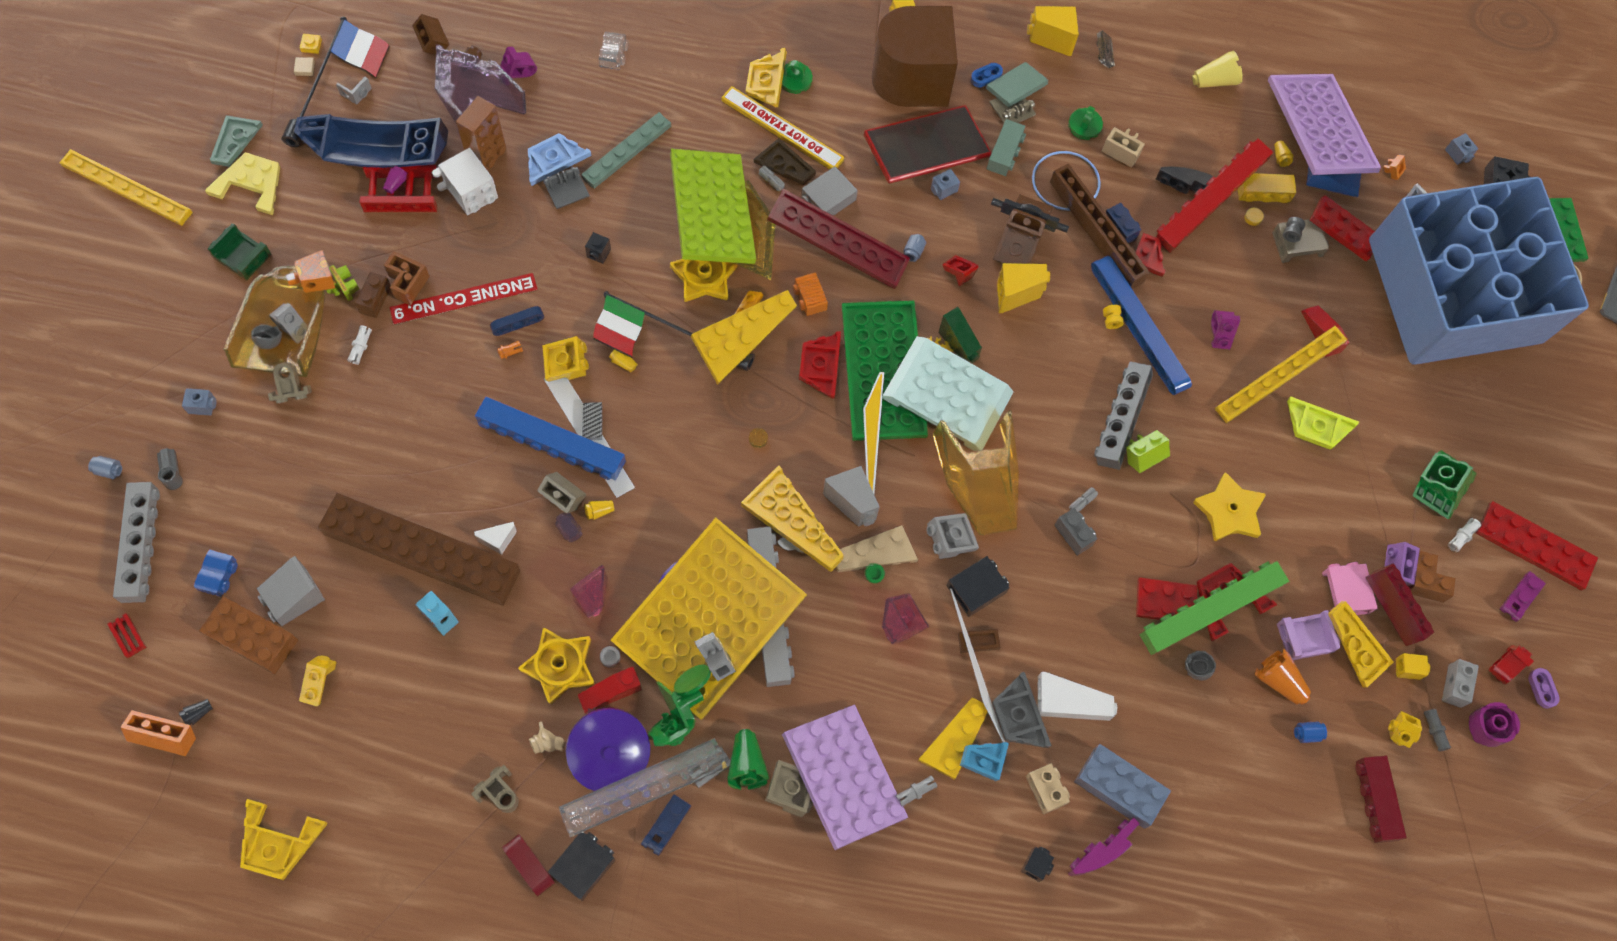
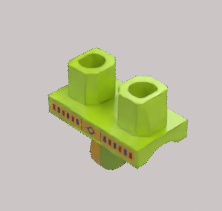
(348, 288)

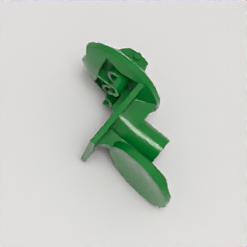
(675, 727)

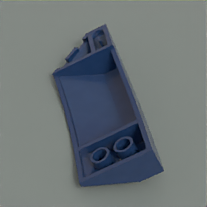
(373, 142)

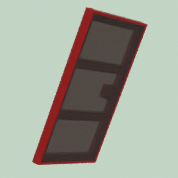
(927, 144)

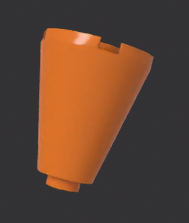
(1284, 677)

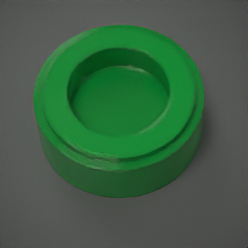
(874, 573)

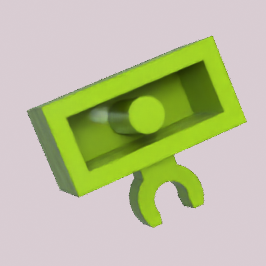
(1147, 451)

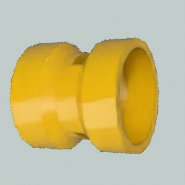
(1113, 317)

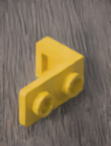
(315, 679)

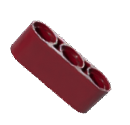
(528, 865)

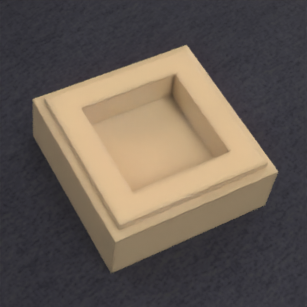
(304, 66)

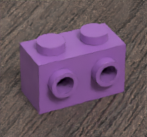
(1405, 559)

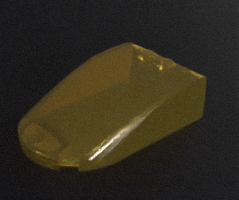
(262, 299)

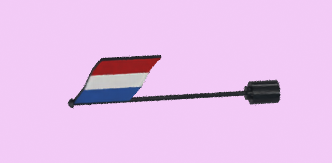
(352, 47)

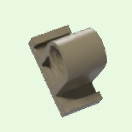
(289, 385)
(496, 790)

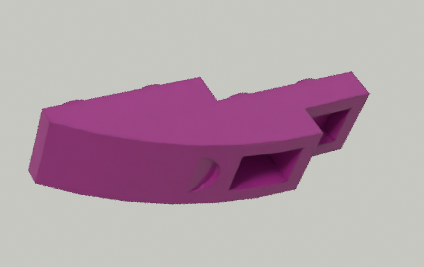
(1100, 854)

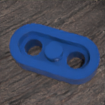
(985, 74)

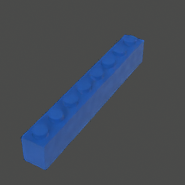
(550, 438)

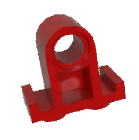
(1511, 663)

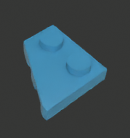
(985, 759)

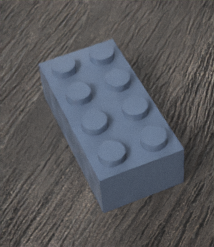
(1122, 786)

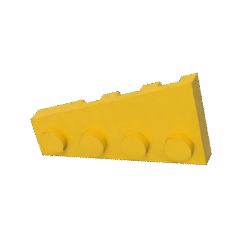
(1362, 648)

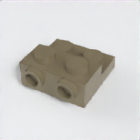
(788, 790)

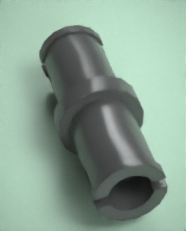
(1437, 730)

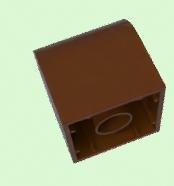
(916, 56)

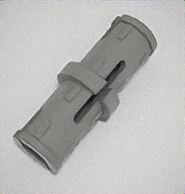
(916, 790)

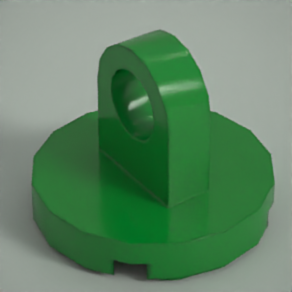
(796, 77)
(1085, 123)

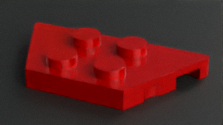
(820, 363)

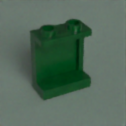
(239, 252)

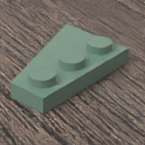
(233, 139)

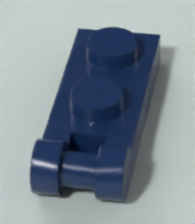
(666, 824)

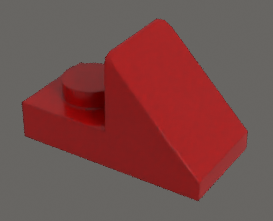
(961, 268)

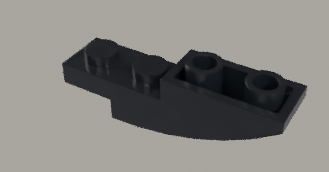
(1183, 178)

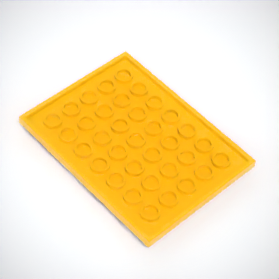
(715, 589)

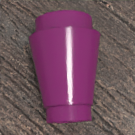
(395, 179)

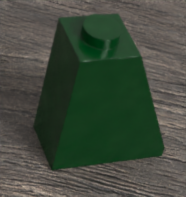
(960, 336)

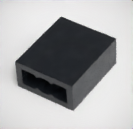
(978, 586)
(582, 865)

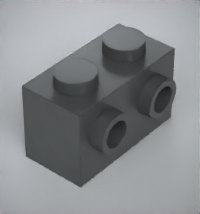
(1076, 531)

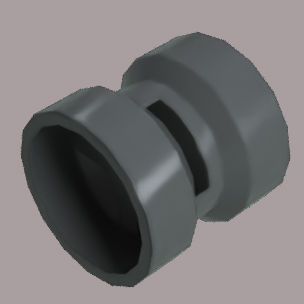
(1294, 229)

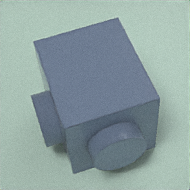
(1461, 149)
(945, 184)
(199, 402)

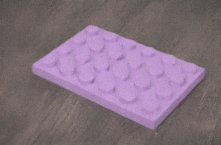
(844, 776)

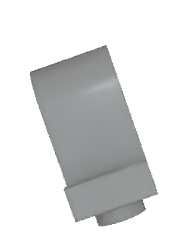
(289, 321)

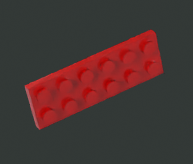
(1537, 545)

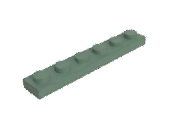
(626, 150)

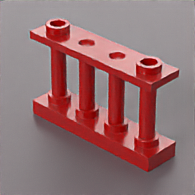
(400, 203)

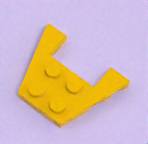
(272, 851)

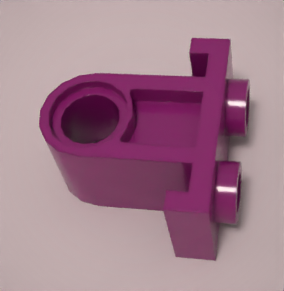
(518, 63)
(1224, 328)

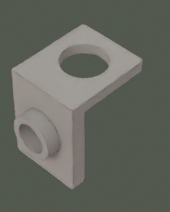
(358, 93)

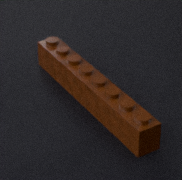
(1098, 224)

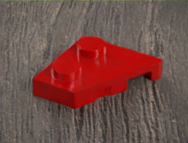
(1150, 254)

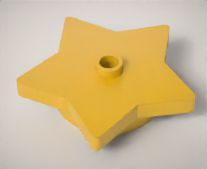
(703, 277)
(1231, 509)
(558, 650)

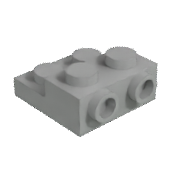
(951, 535)

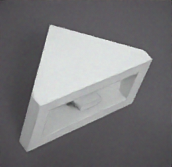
(497, 537)

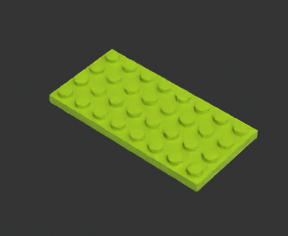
(712, 207)

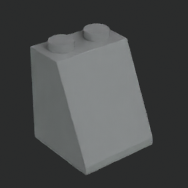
(852, 496)
(289, 592)

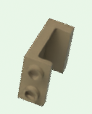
(1311, 242)

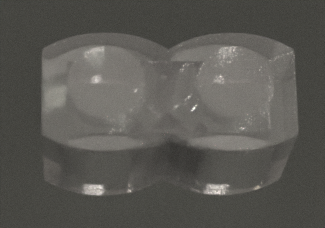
(612, 50)

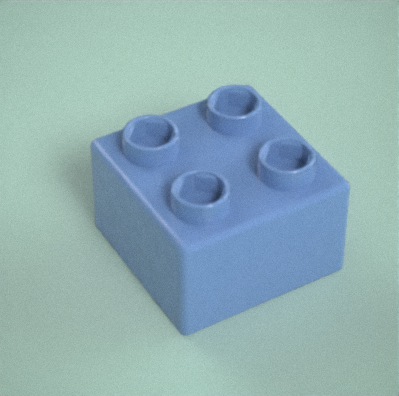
(1476, 270)

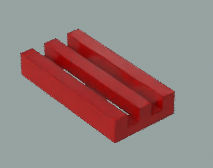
(119, 622)

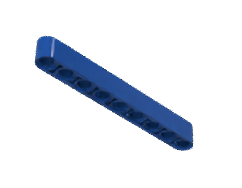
(1141, 325)

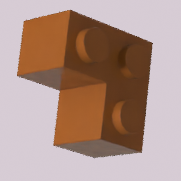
(408, 275)
(1429, 583)

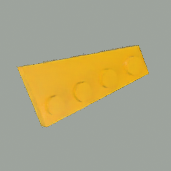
(948, 748)

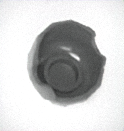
(266, 336)
(1200, 665)

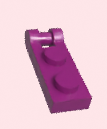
(1522, 596)

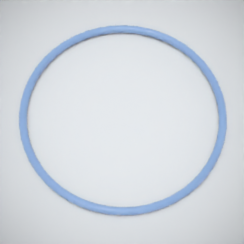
(1062, 152)

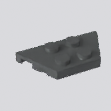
(1020, 715)

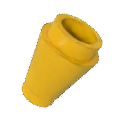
(1283, 155)
(623, 361)
(597, 509)

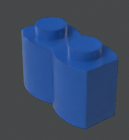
(215, 573)

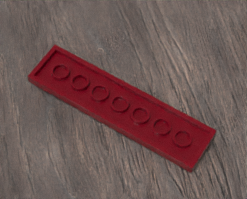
(838, 238)

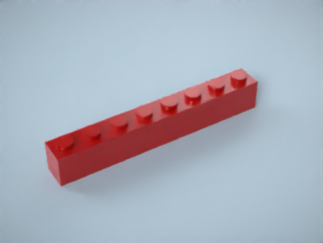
(1216, 193)

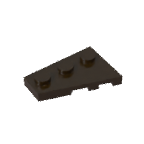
(786, 162)

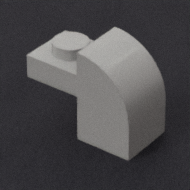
(715, 656)

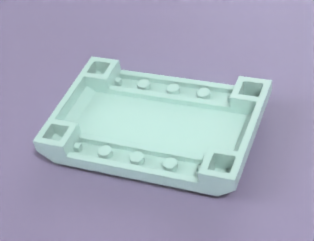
(949, 389)

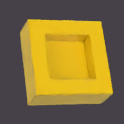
(310, 43)

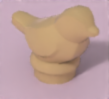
(546, 741)

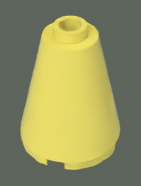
(1220, 72)

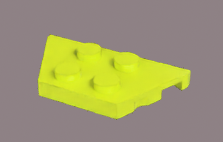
(1318, 424)

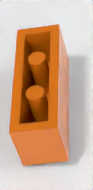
(158, 733)

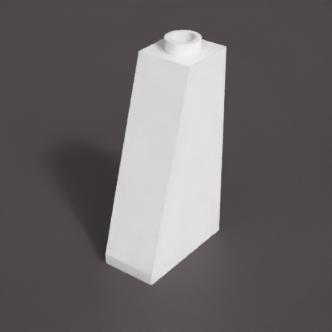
(1072, 700)

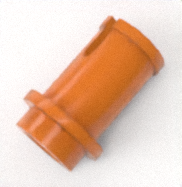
(508, 350)

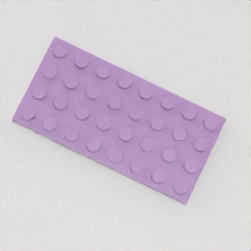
(1323, 124)

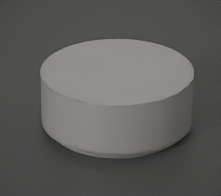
(610, 656)

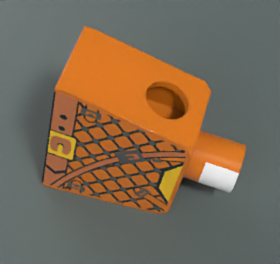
(312, 273)

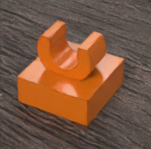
(1395, 167)

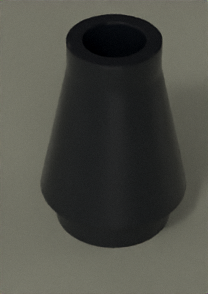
(193, 713)

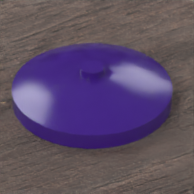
(606, 747)

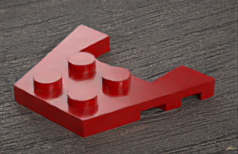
(1219, 579)

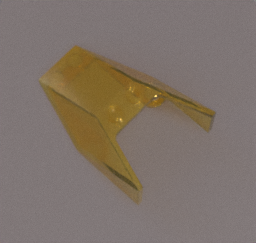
(982, 480)

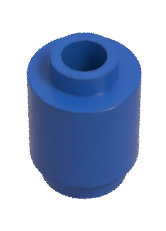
(1310, 732)

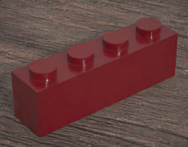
(1400, 604)
(1380, 799)

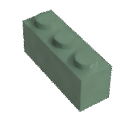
(1006, 148)

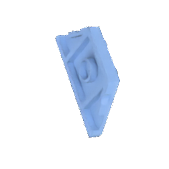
(553, 156)

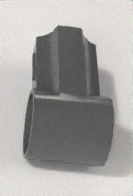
(169, 467)

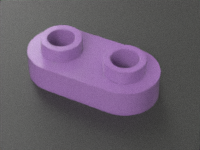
(1543, 688)

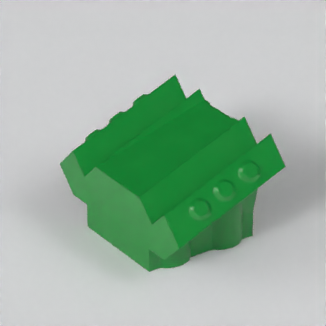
(1444, 483)

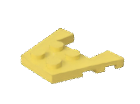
(252, 174)

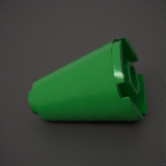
(747, 762)

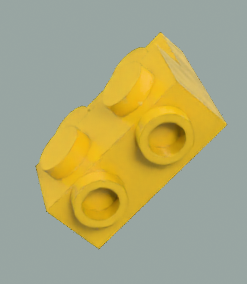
(565, 359)

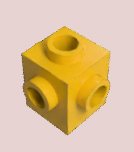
(1405, 729)

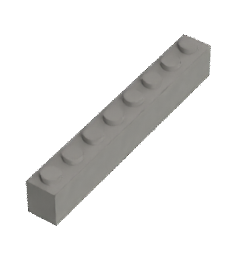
(775, 652)

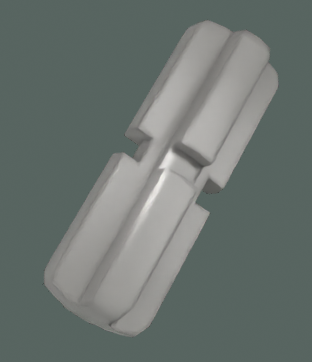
(768, 175)
(1085, 499)

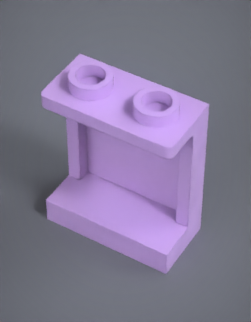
(1308, 635)

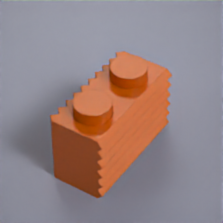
(810, 293)

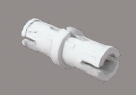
(359, 345)
(1464, 535)

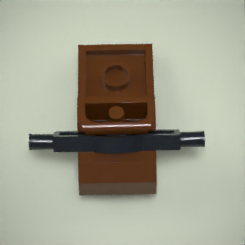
(1024, 228)

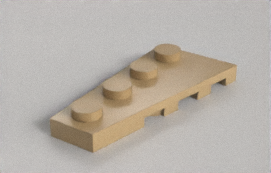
(885, 549)

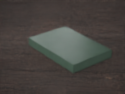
(1017, 84)

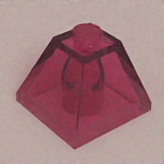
(591, 592)
(902, 618)

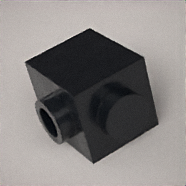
(598, 248)
(1038, 864)

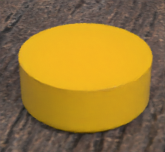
(1254, 216)

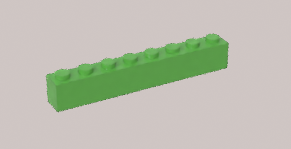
(1214, 607)

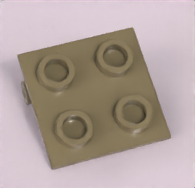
(1015, 113)

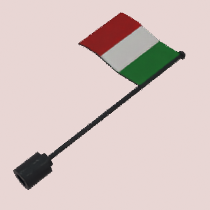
(622, 323)

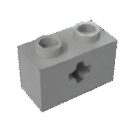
(1460, 683)

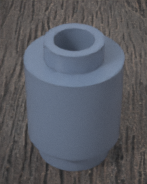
(914, 247)
(105, 467)

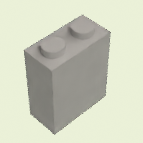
(830, 192)

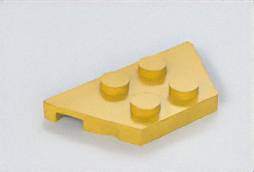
(766, 78)

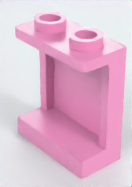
(1350, 585)

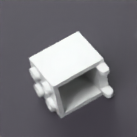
(467, 181)

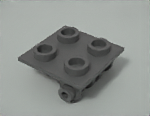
(566, 187)

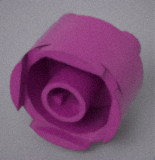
(1493, 724)

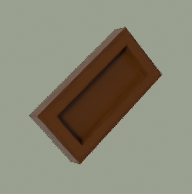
(980, 640)

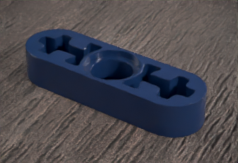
(516, 321)

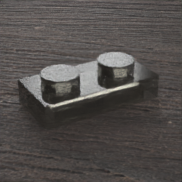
(1105, 49)

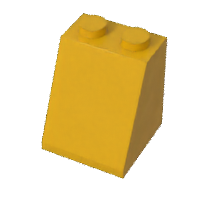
(1054, 28)
(1020, 284)

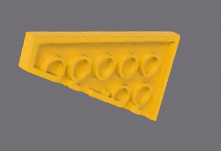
(735, 337)
(788, 514)

